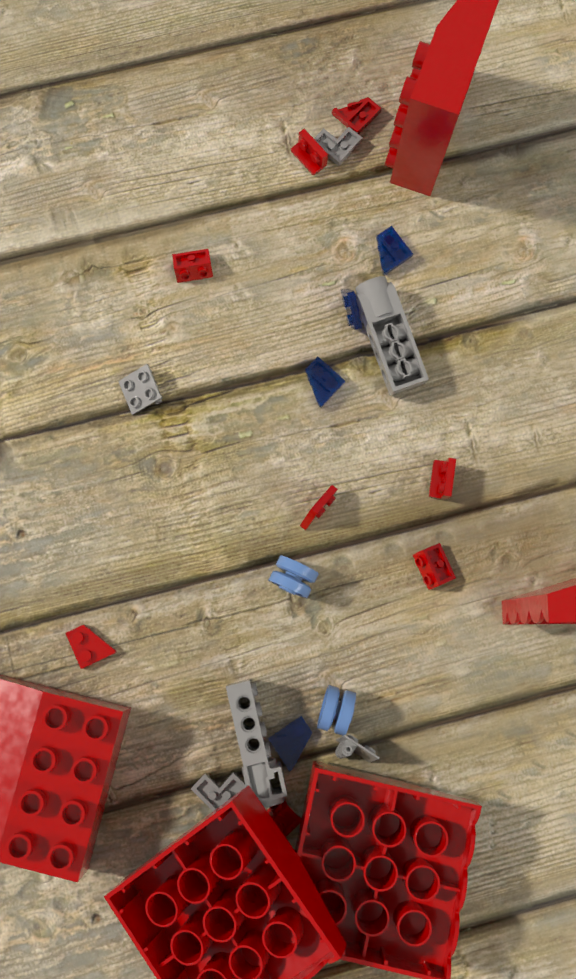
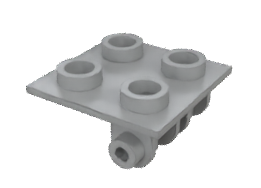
(140, 389)
(349, 744)

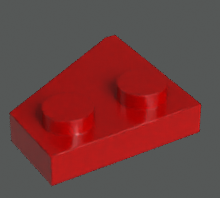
(357, 114)
(318, 509)
(88, 646)

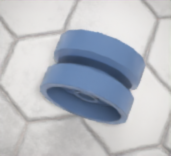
(292, 579)
(340, 711)

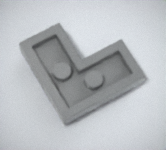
(338, 148)
(214, 795)

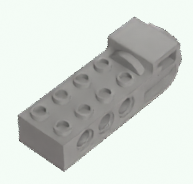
(390, 335)
(257, 766)

